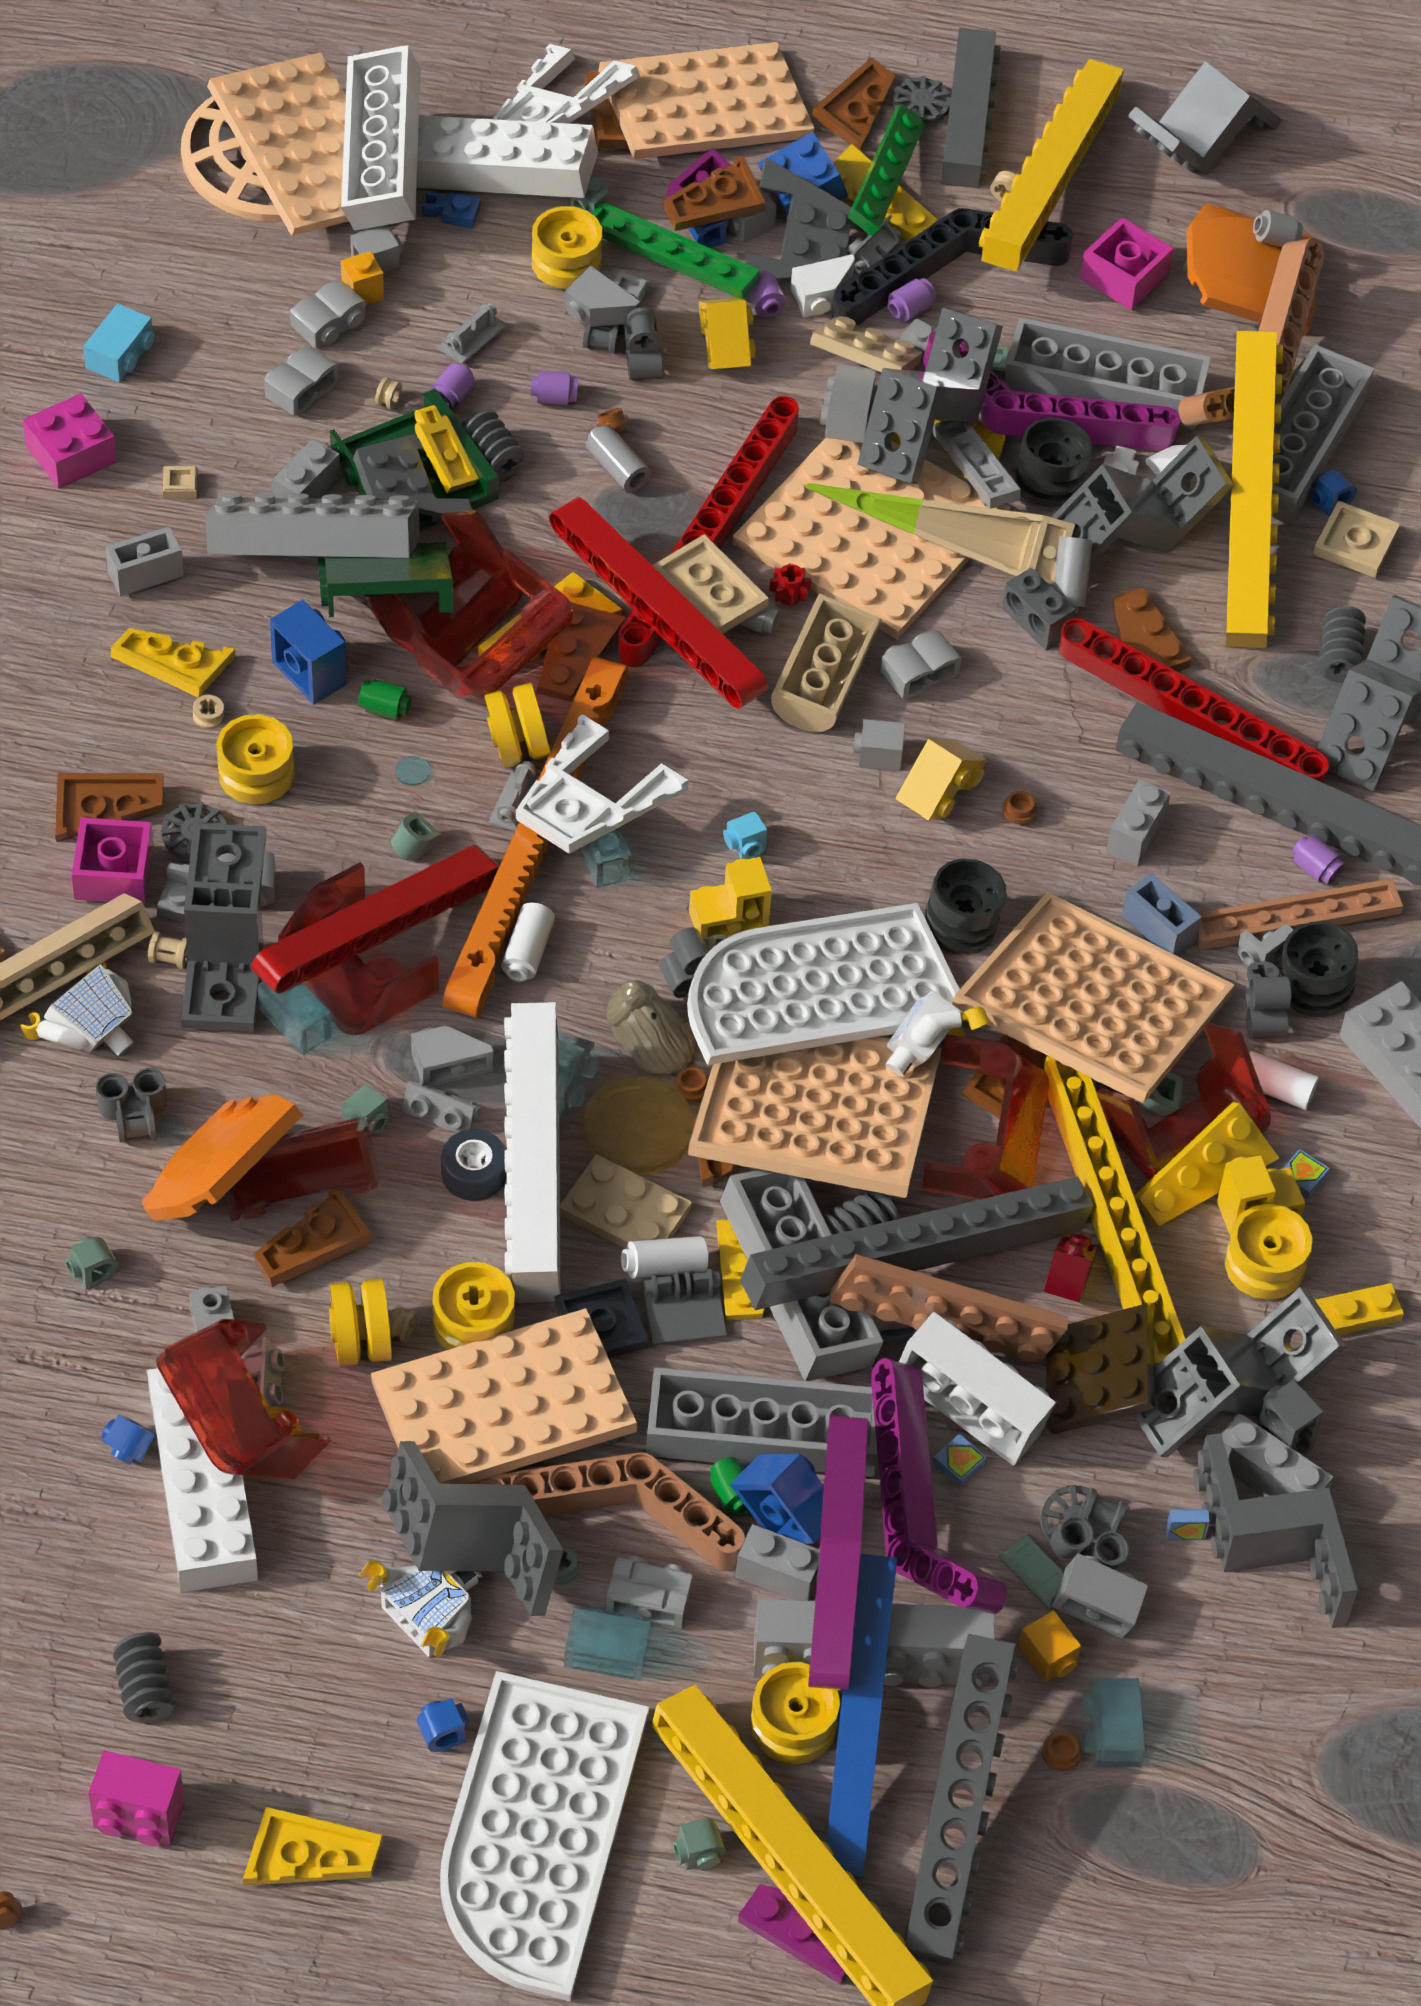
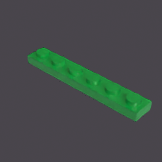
(886, 170)
(676, 251)

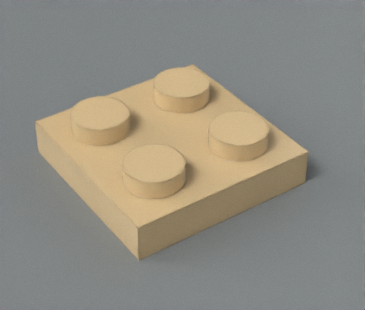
(1356, 539)

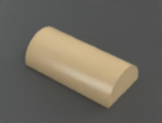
(823, 664)

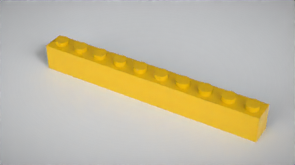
(1051, 165)
(1252, 490)
(1115, 1209)
(790, 1851)

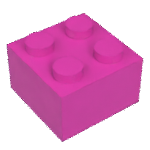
(1126, 263)
(69, 440)
(112, 859)
(136, 1799)

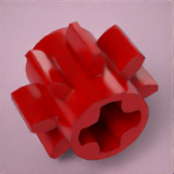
(790, 584)

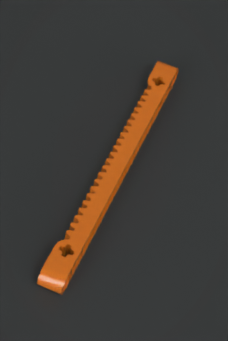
(474, 971)

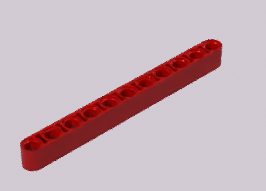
(723, 507)

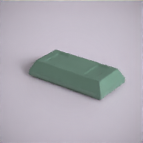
(1034, 1569)

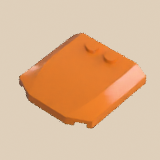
(1231, 264)
(219, 1155)

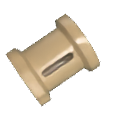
(168, 950)

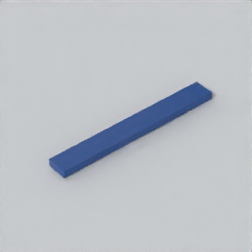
(861, 1714)

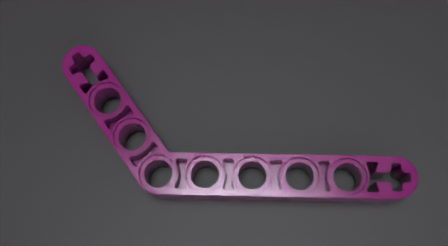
(1103, 420)
(909, 1494)
(839, 1553)

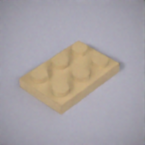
(865, 345)
(712, 583)
(623, 1205)

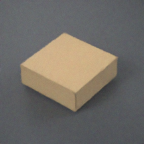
(180, 482)

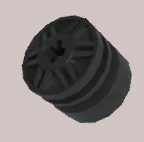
(1052, 461)
(965, 905)
(1320, 968)

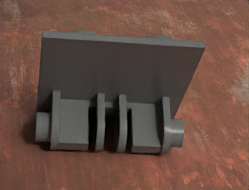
(684, 1307)

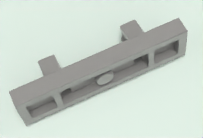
(977, 463)

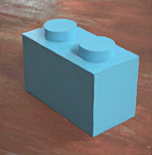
(118, 343)

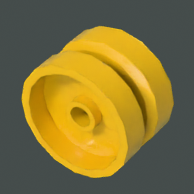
(565, 245)
(516, 725)
(255, 759)
(1268, 1251)
(472, 1304)
(359, 1322)
(790, 1718)

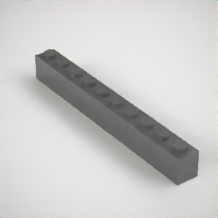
(1272, 791)
(919, 1240)

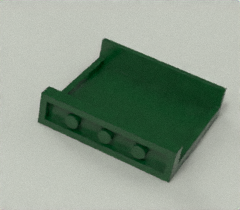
(482, 493)
(423, 571)

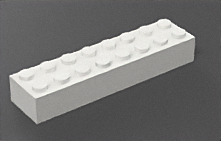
(532, 1152)

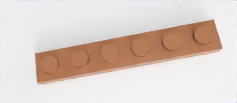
(1334, 906)

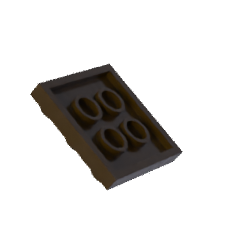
(1102, 1369)

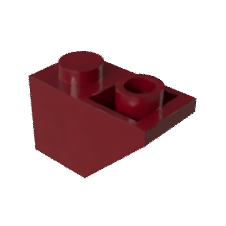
(1071, 1267)

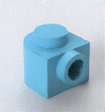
(746, 835)

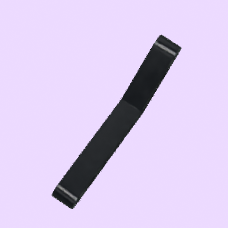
(932, 251)

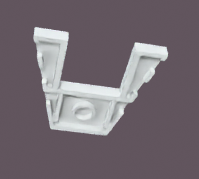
(541, 105)
(575, 814)

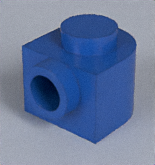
(710, 234)
(1331, 488)
(127, 1438)
(443, 1724)

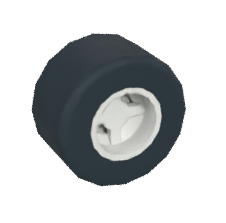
(473, 1164)

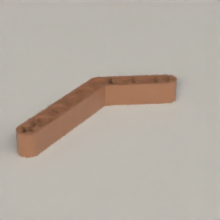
(1284, 313)
(715, 1541)

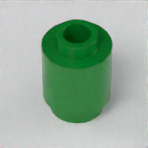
(384, 699)
(722, 1475)

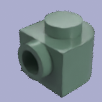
(596, 193)
(408, 841)
(1166, 1096)
(369, 1104)
(91, 1262)
(699, 1844)

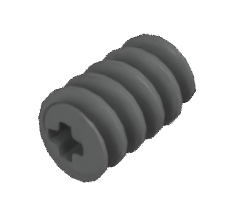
(494, 442)
(1341, 642)
(862, 1212)
(142, 1678)

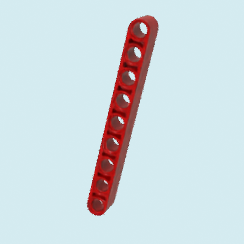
(658, 603)
(1183, 692)
(375, 919)

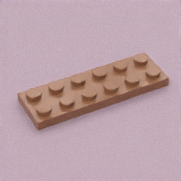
(912, 1297)

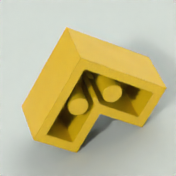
(726, 332)
(938, 775)
(736, 905)
(1250, 1184)

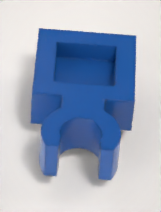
(455, 210)

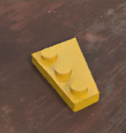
(175, 663)
(732, 1264)
(309, 1849)

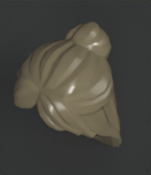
(650, 1029)

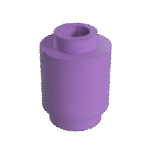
(767, 296)
(911, 299)
(454, 384)
(554, 387)
(1317, 859)

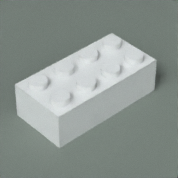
(977, 1388)

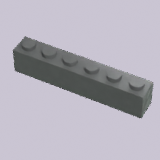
(968, 108)

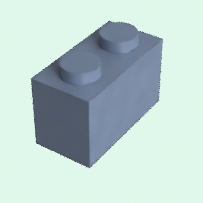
(1161, 915)

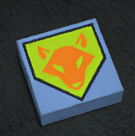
(1307, 1172)
(959, 1460)
(1187, 1524)

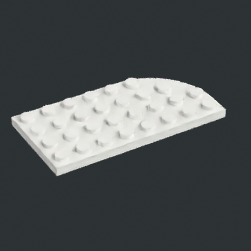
(814, 983)
(537, 1829)

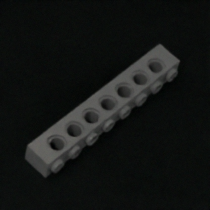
(979, 1657)

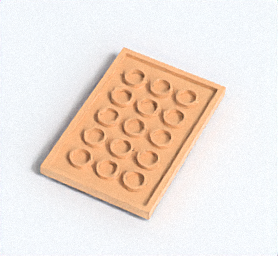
(709, 101)
(292, 134)
(507, 1400)

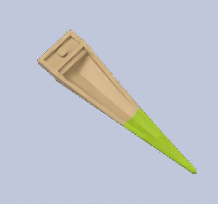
(989, 536)

